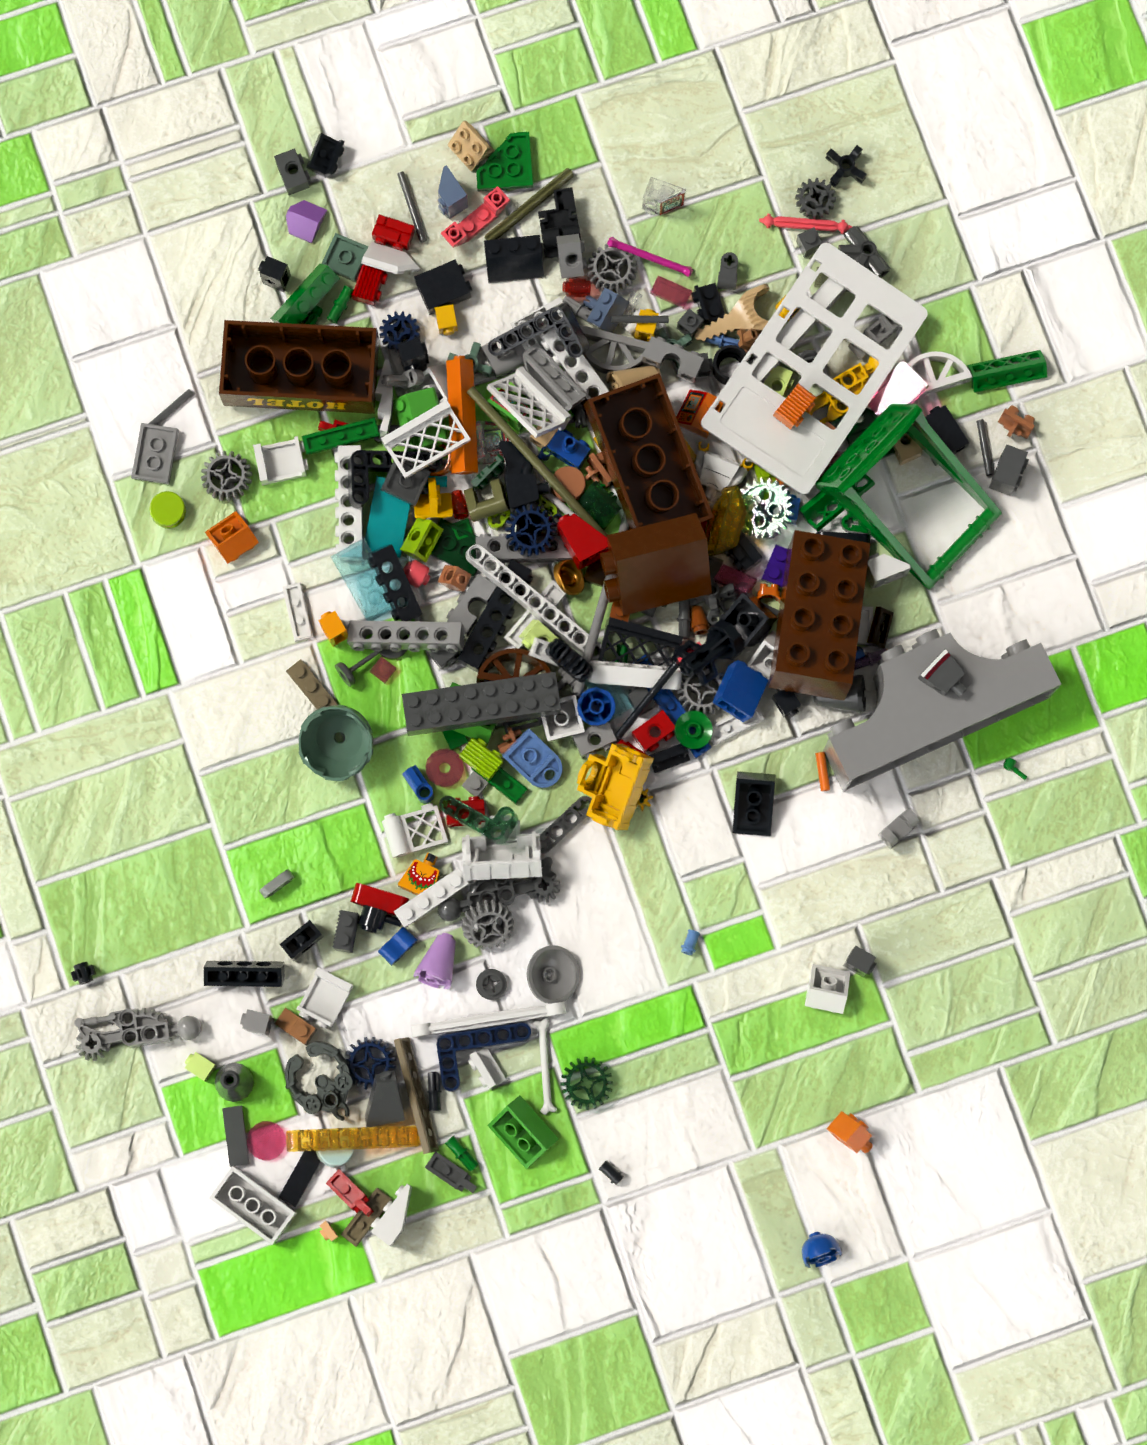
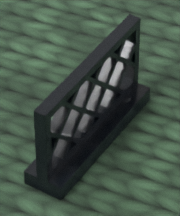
(639, 632)

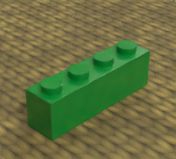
(306, 296)

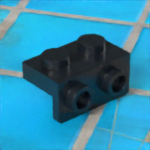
(325, 155)

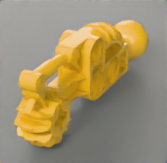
(859, 377)

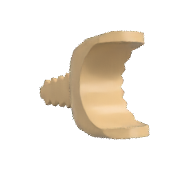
(740, 317)

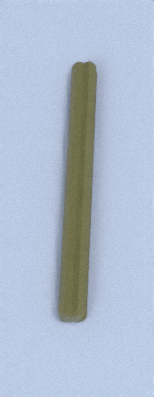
(530, 205)

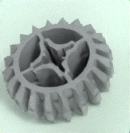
(618, 264)
(234, 478)
(693, 687)
(486, 917)

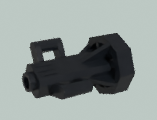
(721, 643)

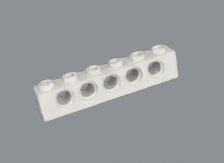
(582, 365)
(341, 494)

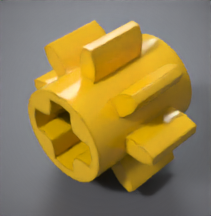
(645, 803)

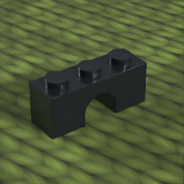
(413, 354)

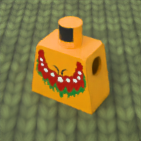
(420, 875)

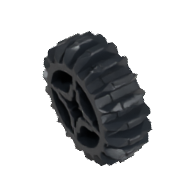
(569, 660)

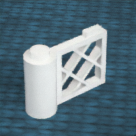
(398, 832)

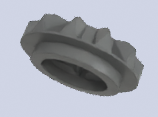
(482, 980)

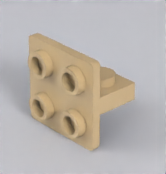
(469, 146)

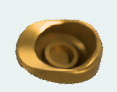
(569, 577)

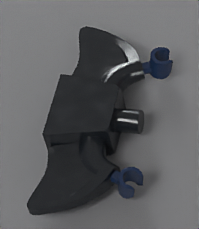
(522, 485)

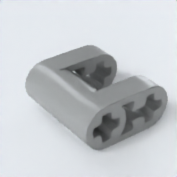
(507, 362)

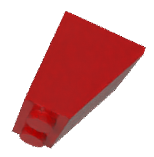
(581, 540)

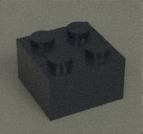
(749, 618)

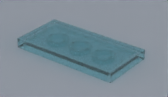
(361, 580)

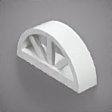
(943, 382)

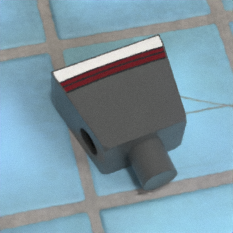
(944, 675)

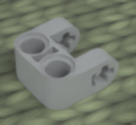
(899, 828)

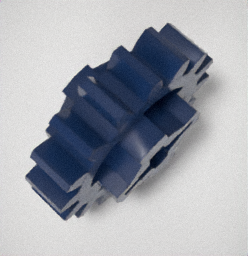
(393, 329)

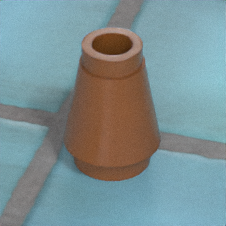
(699, 622)

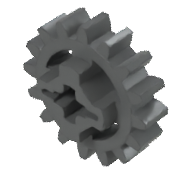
(822, 194)

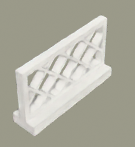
(536, 396)
(418, 425)

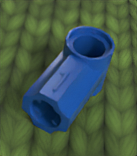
(418, 783)

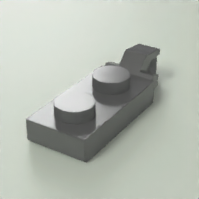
(450, 1173)

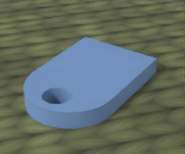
(533, 758)

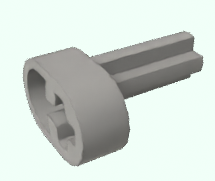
(404, 379)

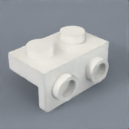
(487, 1067)

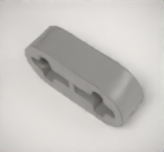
(276, 884)

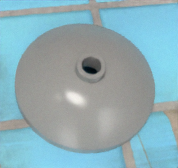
(561, 978)

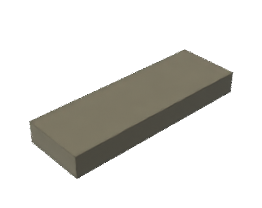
(362, 1223)

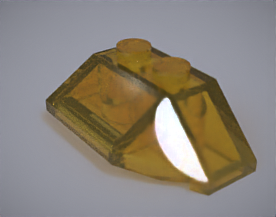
(726, 526)

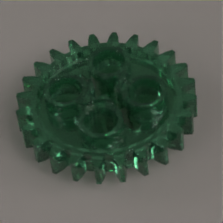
(777, 498)

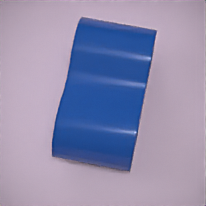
(397, 946)

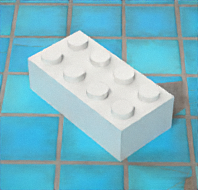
(253, 1205)

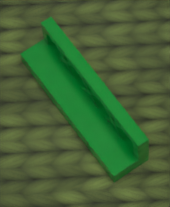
(1008, 372)
(820, 505)

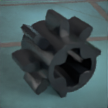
(83, 973)

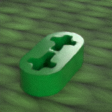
(855, 528)

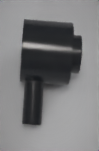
(373, 919)

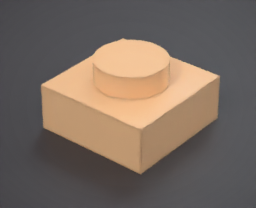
(328, 1232)

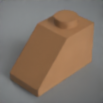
(295, 1026)

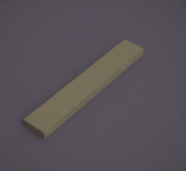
(416, 1095)

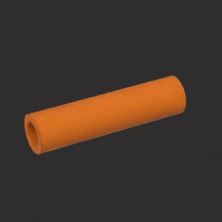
(822, 771)

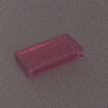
(671, 292)
(741, 581)

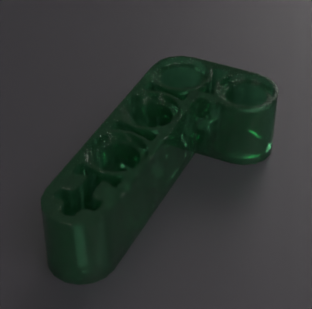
(476, 817)

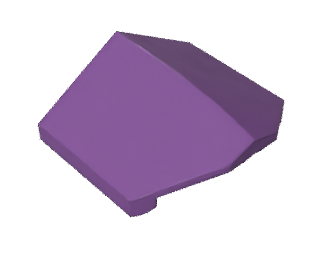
(305, 220)

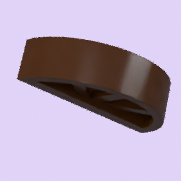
(510, 655)

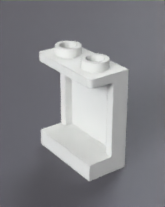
(280, 461)
(324, 998)

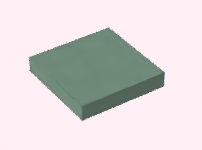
(345, 256)

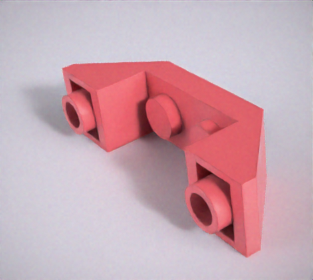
(476, 221)

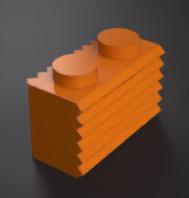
(794, 406)

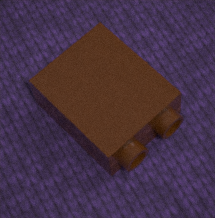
(657, 564)

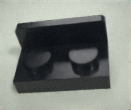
(708, 302)

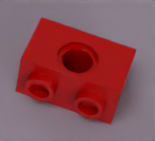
(660, 722)

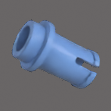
(690, 942)

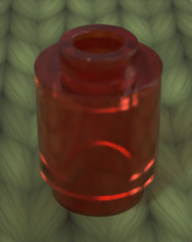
(576, 287)

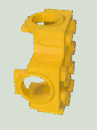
(614, 784)

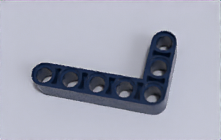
(474, 1044)

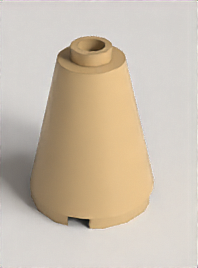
(627, 376)

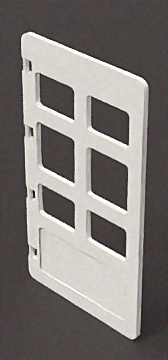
(747, 418)

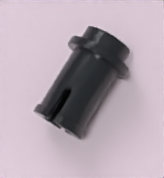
(607, 1169)

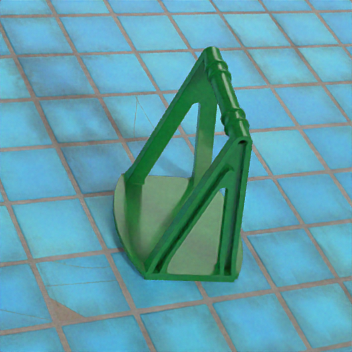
(869, 450)

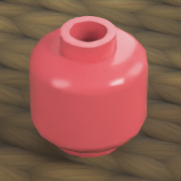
(416, 573)

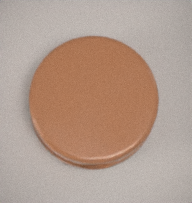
(572, 480)

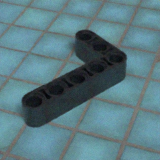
(538, 327)
(369, 466)

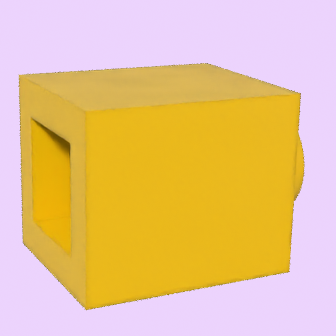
(446, 319)

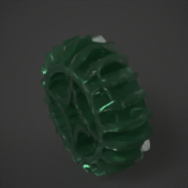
(581, 1067)

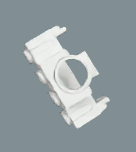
(513, 859)

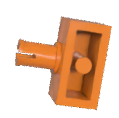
(851, 1132)

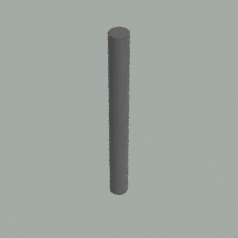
(411, 206)

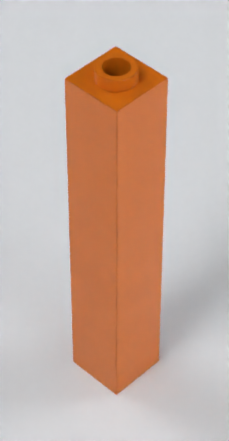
(459, 380)

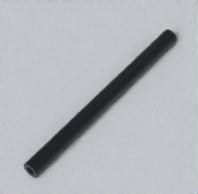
(647, 699)

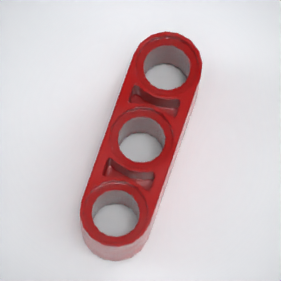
(377, 898)

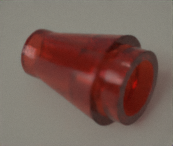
(459, 505)

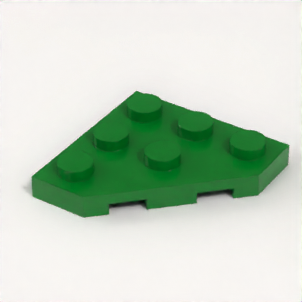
(508, 165)

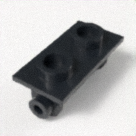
(669, 758)

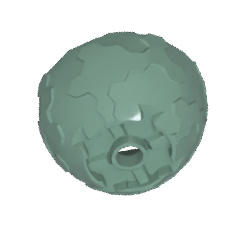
(324, 753)

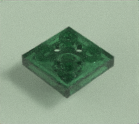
(601, 503)

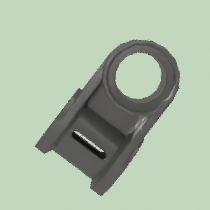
(728, 274)

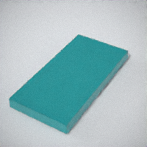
(386, 520)

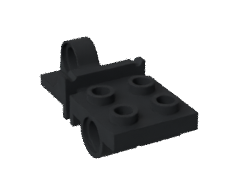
(558, 221)

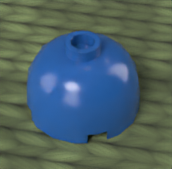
(596, 706)
(820, 1249)

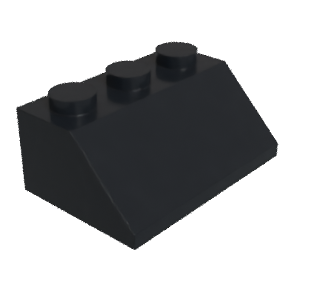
(514, 259)

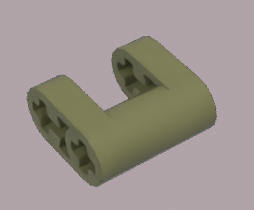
(489, 507)

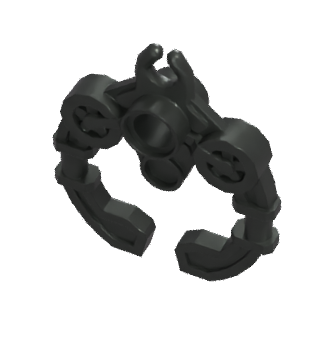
(325, 1086)

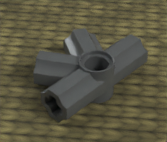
(860, 243)

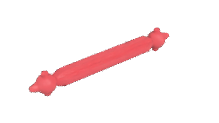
(804, 223)

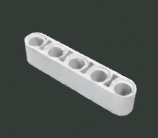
(632, 674)

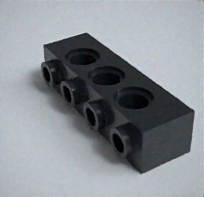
(411, 608)
(244, 973)

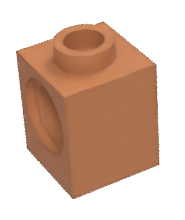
(454, 578)

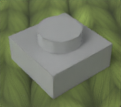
(475, 784)

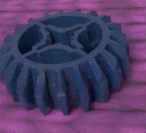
(538, 528)
(366, 1046)

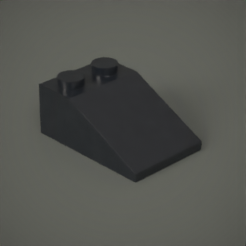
(753, 803)

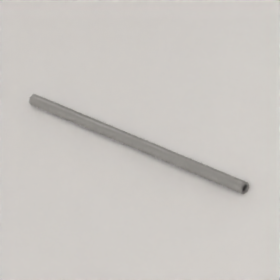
(597, 621)

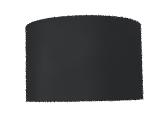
(728, 351)

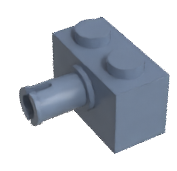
(603, 309)

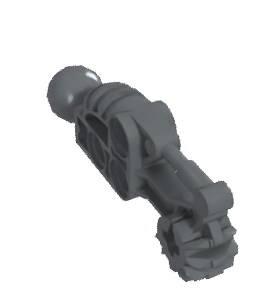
(452, 908)

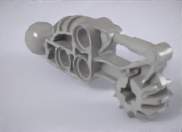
(143, 1021)

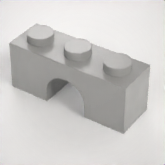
(660, 350)
(479, 590)

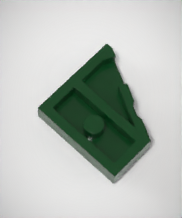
(482, 480)

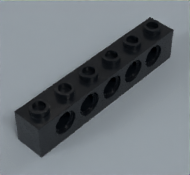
(467, 656)

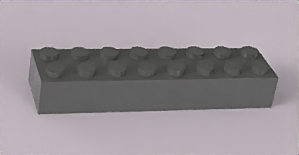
(481, 703)

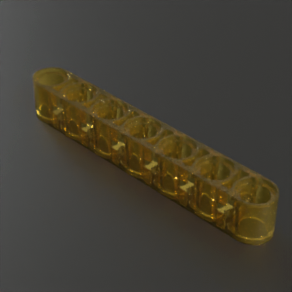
(352, 1138)

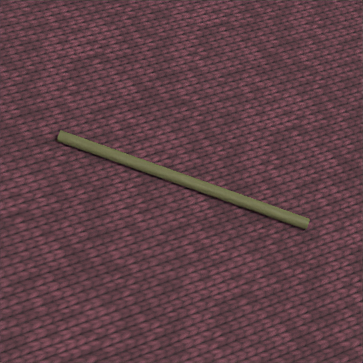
(533, 459)

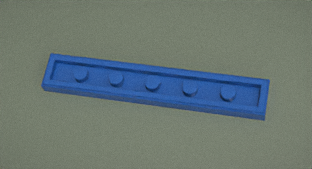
(672, 707)

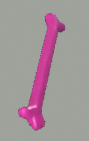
(686, 270)

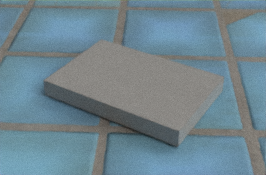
(155, 453)

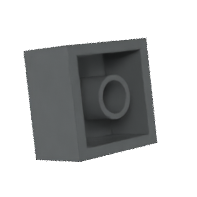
(1008, 470)

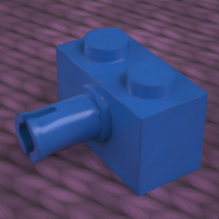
(569, 449)

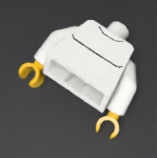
(718, 471)

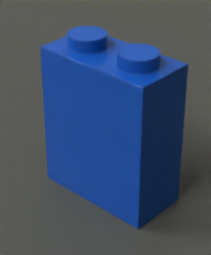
(740, 690)

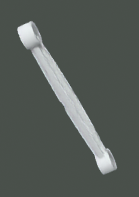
(488, 1020)

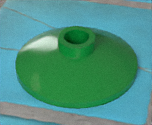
(702, 727)

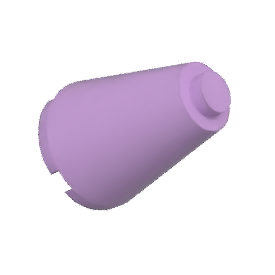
(438, 963)

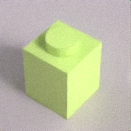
(200, 1066)

